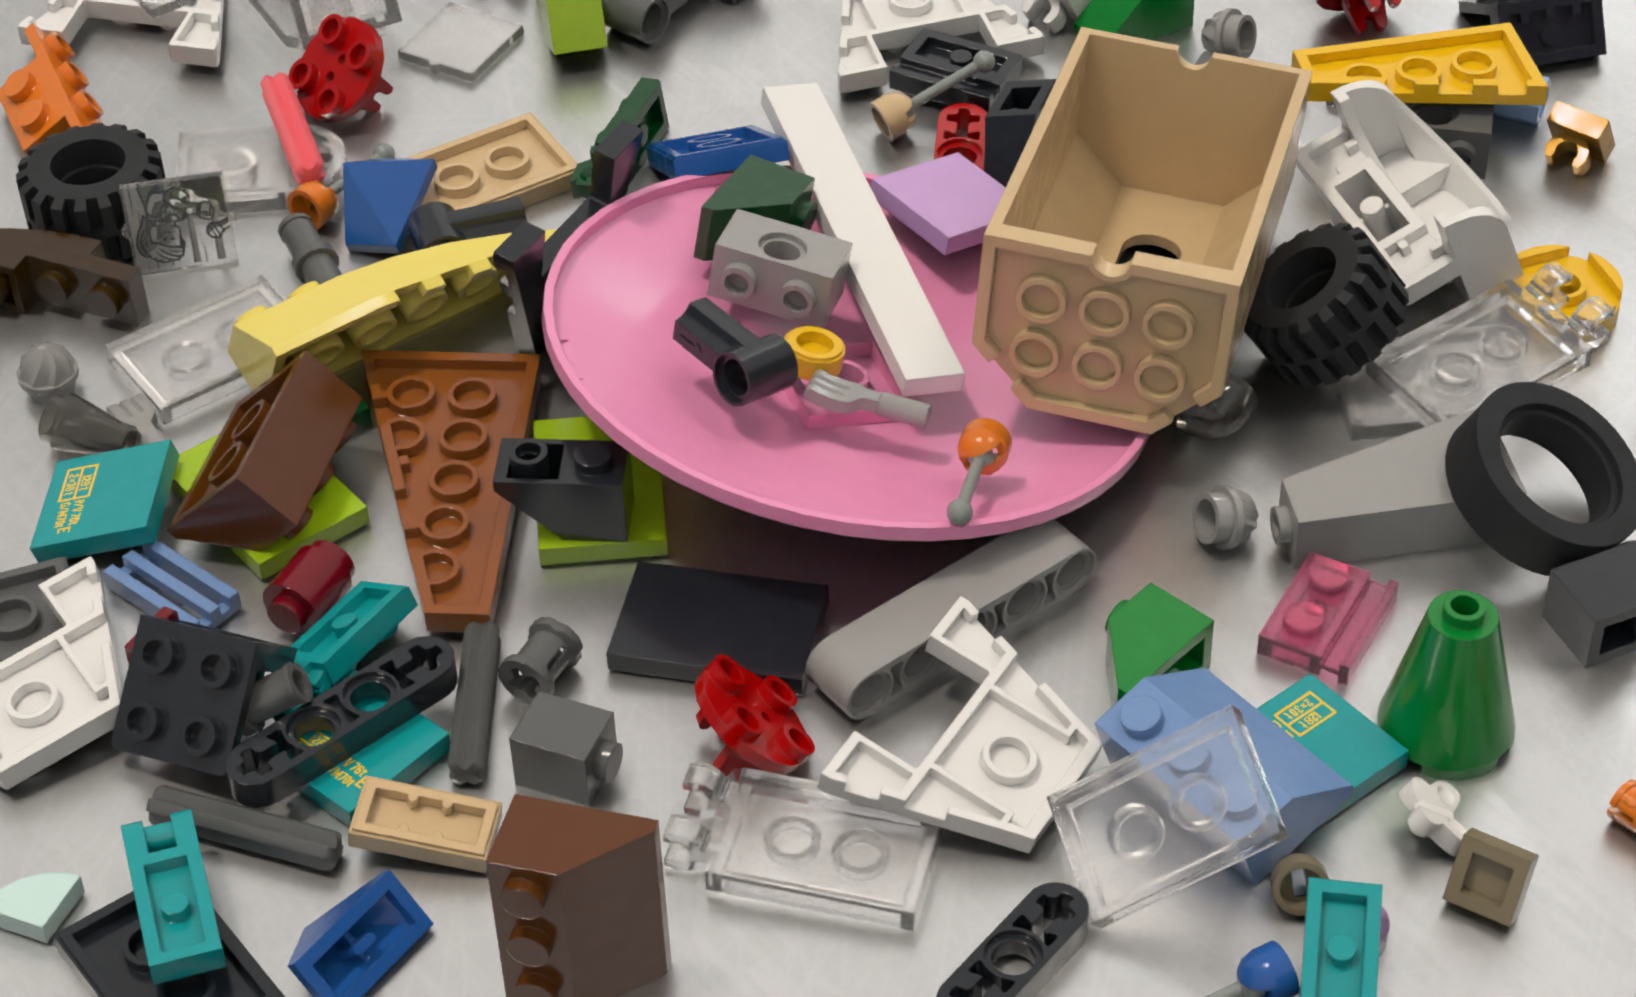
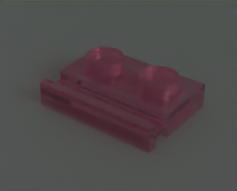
(1327, 618)

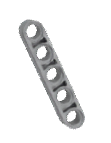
(1005, 580)

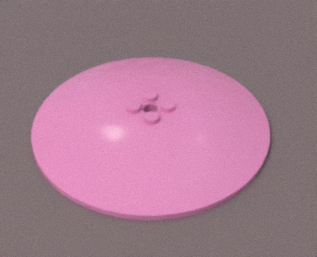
(783, 457)

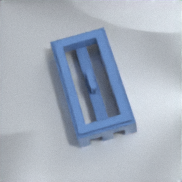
(179, 579)

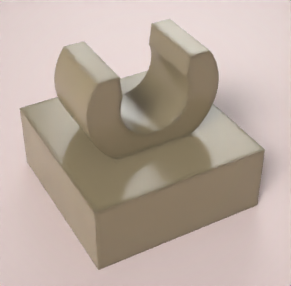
(1490, 877)

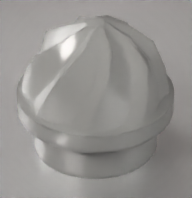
(1230, 33)
(47, 372)
(1224, 517)

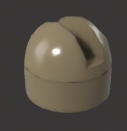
(1283, 882)

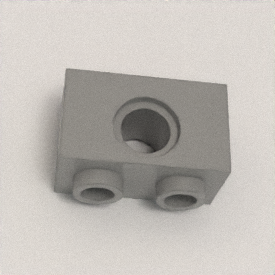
(779, 268)

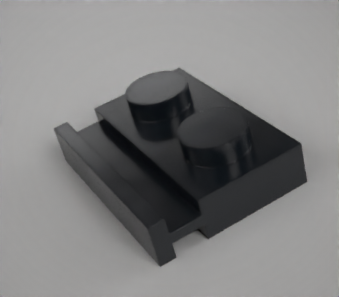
(939, 55)

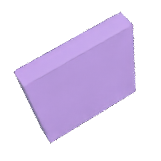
(941, 201)

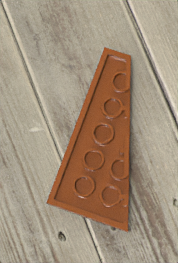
(441, 446)

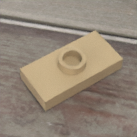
(425, 824)

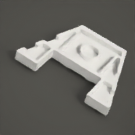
(894, 24)
(194, 42)
(62, 686)
(992, 761)

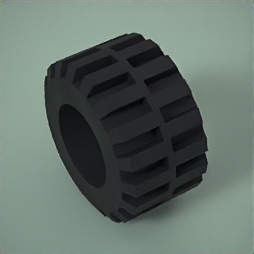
(76, 179)
(1325, 305)

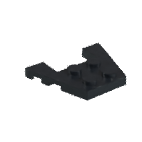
(529, 259)

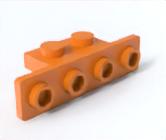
(47, 92)

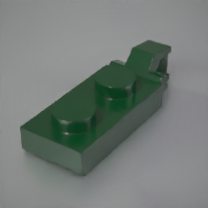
(641, 108)

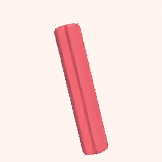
(292, 128)

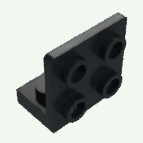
(1549, 28)
(190, 691)

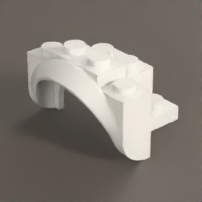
(1410, 195)

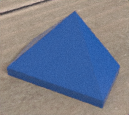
(381, 200)
(358, 939)

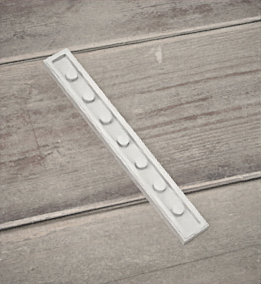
(877, 265)

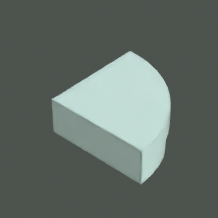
(39, 903)

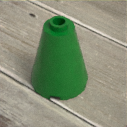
(1452, 690)

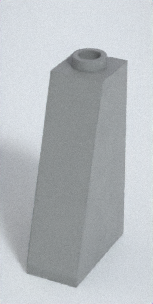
(1377, 501)

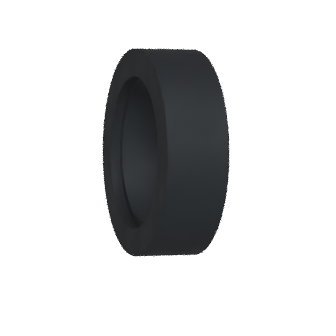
(1504, 513)

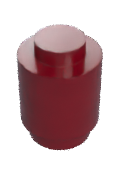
(308, 586)

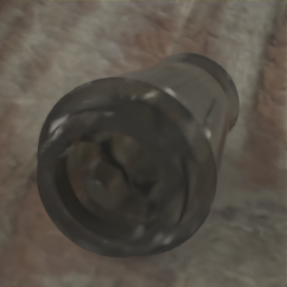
(82, 428)

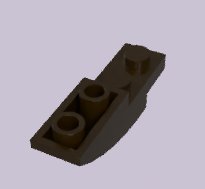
(68, 274)

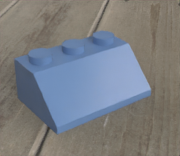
(1300, 782)

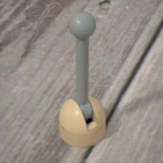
(897, 112)

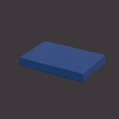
(715, 151)

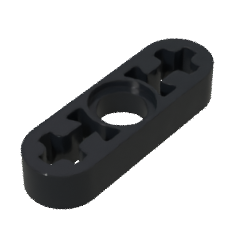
(1021, 936)

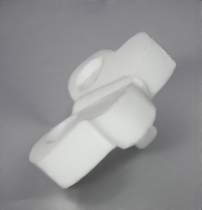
(1433, 812)

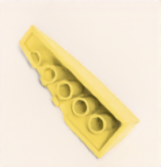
(368, 308)

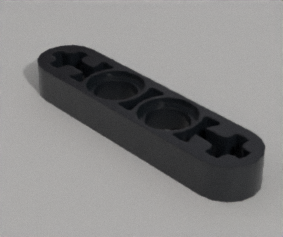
(408, 676)

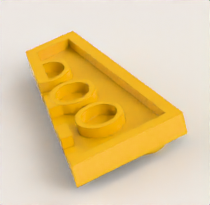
(1435, 67)

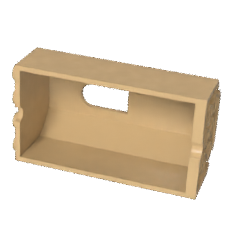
(1125, 158)

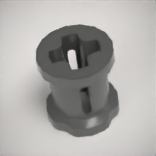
(540, 659)

